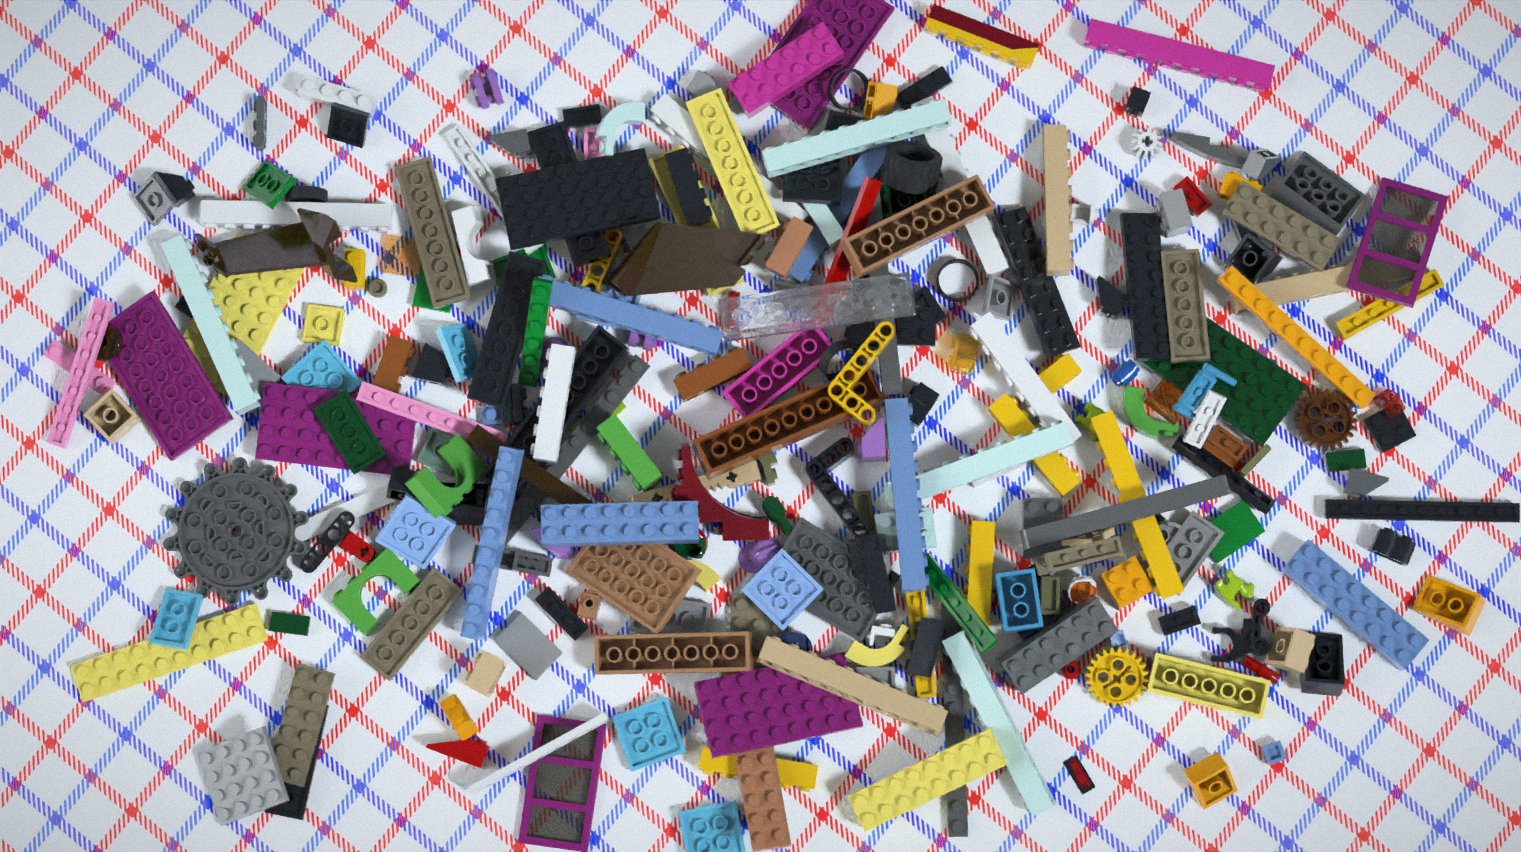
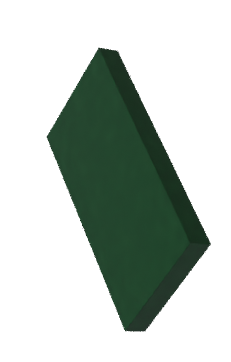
(350, 431)

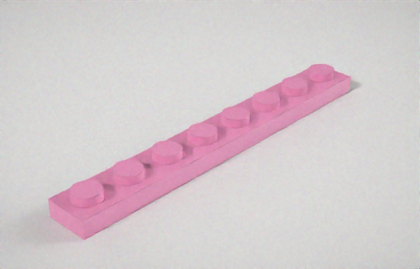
(80, 372)
(421, 412)

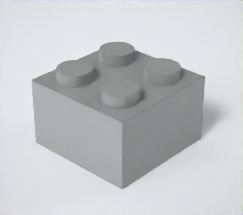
(1173, 213)

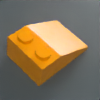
(1449, 605)

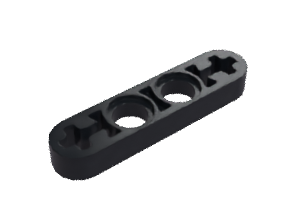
(329, 543)

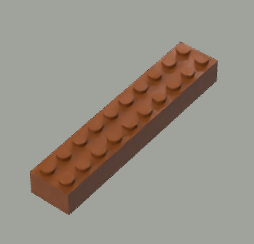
(780, 426)

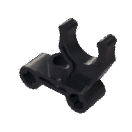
(1251, 635)

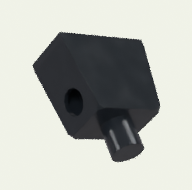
(432, 367)

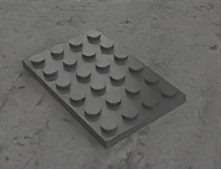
(827, 561)

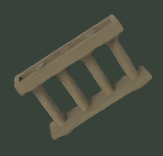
(1078, 555)

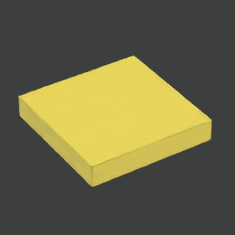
(323, 324)

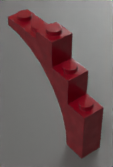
(733, 524)

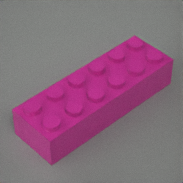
(785, 70)
(777, 372)

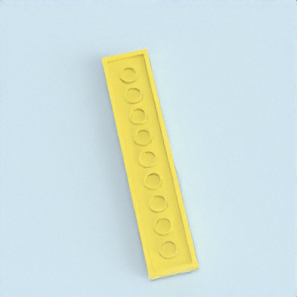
(147, 661)

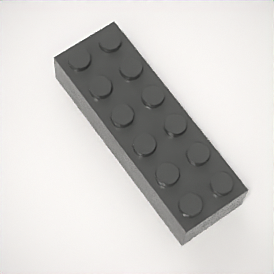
(1057, 644)

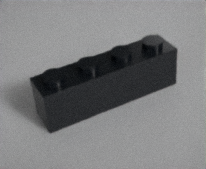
(687, 187)

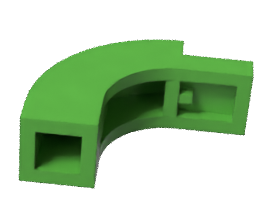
(1138, 417)

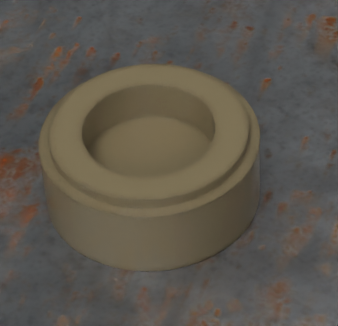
(377, 288)

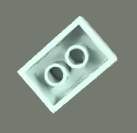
(886, 525)

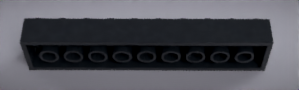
(591, 369)

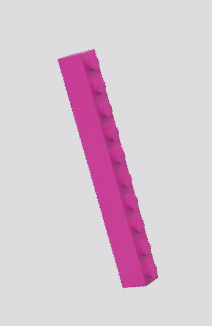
(1179, 55)

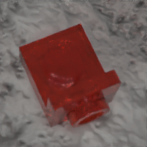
(1390, 402)

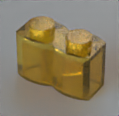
(963, 355)

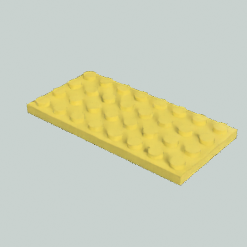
(250, 308)

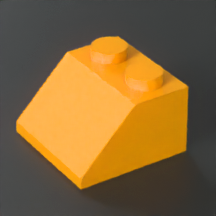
(1210, 780)

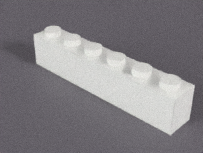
(554, 403)

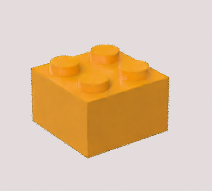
(1126, 582)

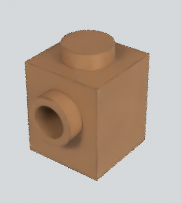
(589, 605)

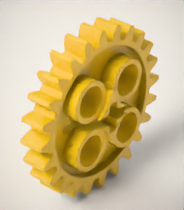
(1129, 689)

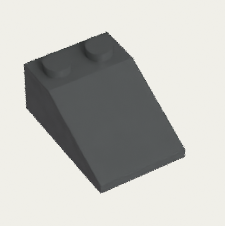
(1039, 512)

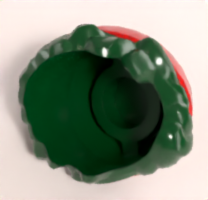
(693, 550)

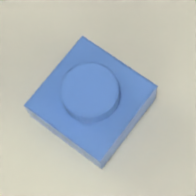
(491, 415)
(1118, 638)
(1274, 752)

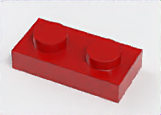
(1195, 199)

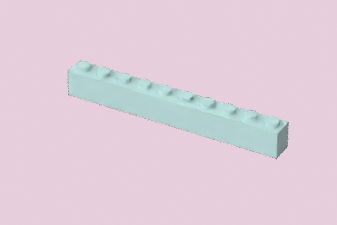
(856, 138)
(210, 324)
(990, 461)
(995, 714)

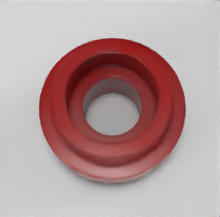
(1075, 674)

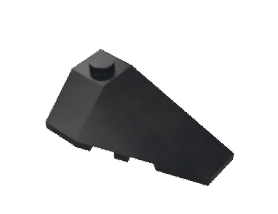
(872, 567)

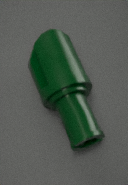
(776, 513)

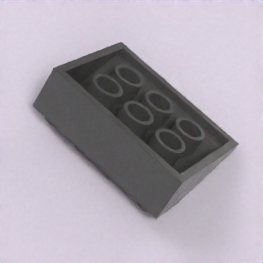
(1318, 194)

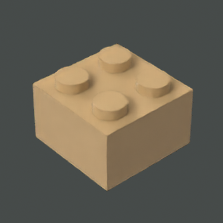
(112, 416)
(1290, 649)
(486, 673)

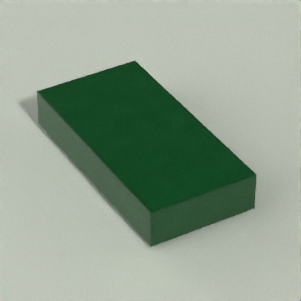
(1345, 460)
(289, 624)

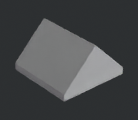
(999, 297)

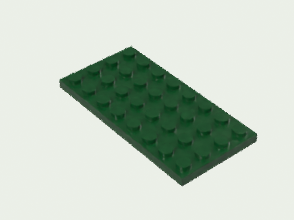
(1262, 388)

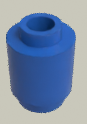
(1125, 373)

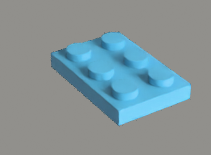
(459, 350)
(176, 619)

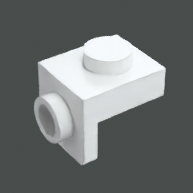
(1083, 214)
(882, 631)

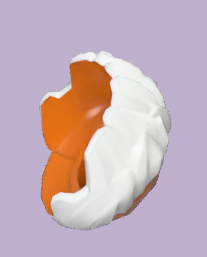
(1081, 588)

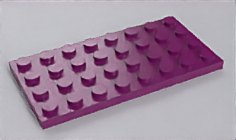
(853, 27)
(166, 378)
(295, 435)
(770, 710)

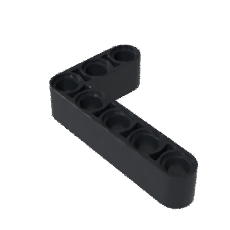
(835, 491)

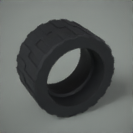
(911, 167)

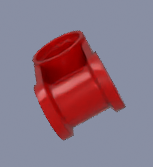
(356, 545)

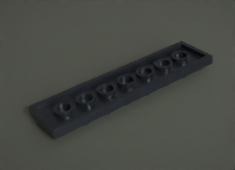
(554, 148)
(1145, 286)
(1037, 289)
(505, 331)

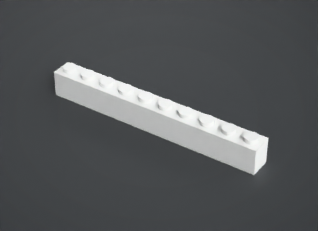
(680, 123)
(952, 172)
(256, 214)

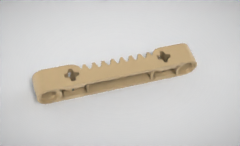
(745, 475)

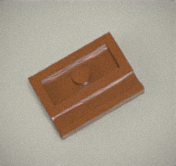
(1225, 446)

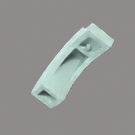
(626, 113)

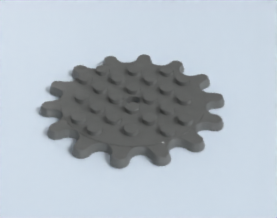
(207, 526)

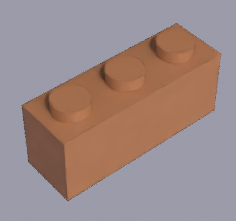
(788, 247)

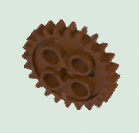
(1330, 436)

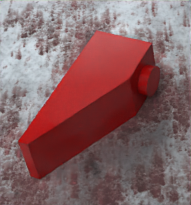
(467, 751)

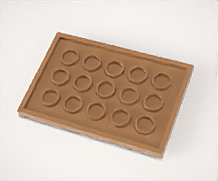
(636, 579)

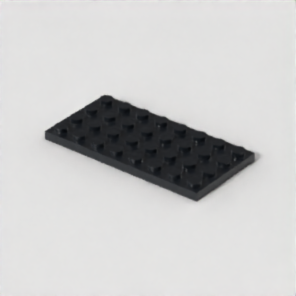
(577, 198)

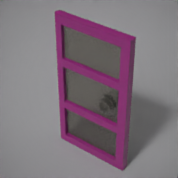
(1397, 242)
(562, 787)

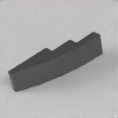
(1201, 146)
(522, 562)

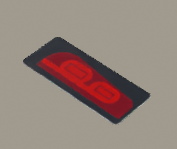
(1079, 774)

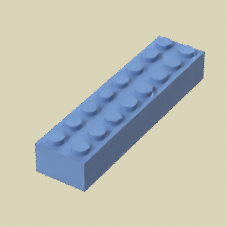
(619, 524)
(1355, 605)

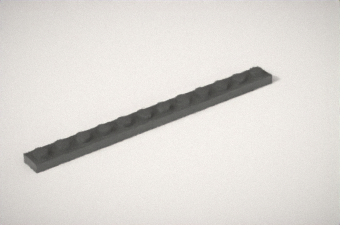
(579, 440)
(953, 728)

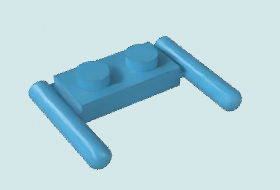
(1198, 388)

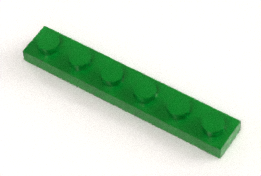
(535, 331)
(959, 606)

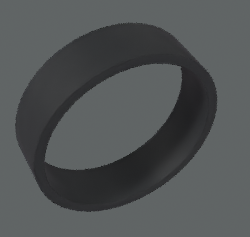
(831, 84)
(306, 194)
(962, 262)
(830, 352)

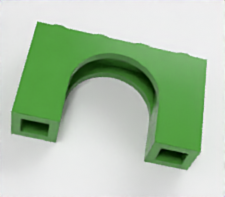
(467, 469)
(350, 599)

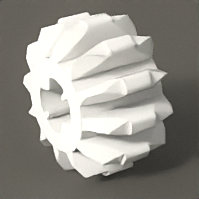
(1139, 144)

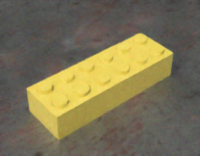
(1208, 686)

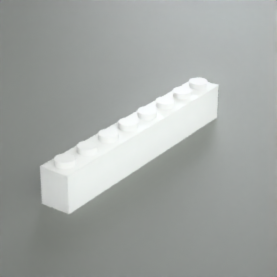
(1019, 373)

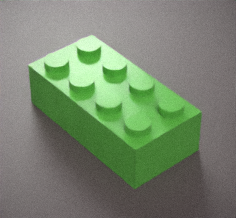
(628, 451)

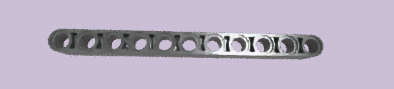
(889, 357)
(1125, 512)

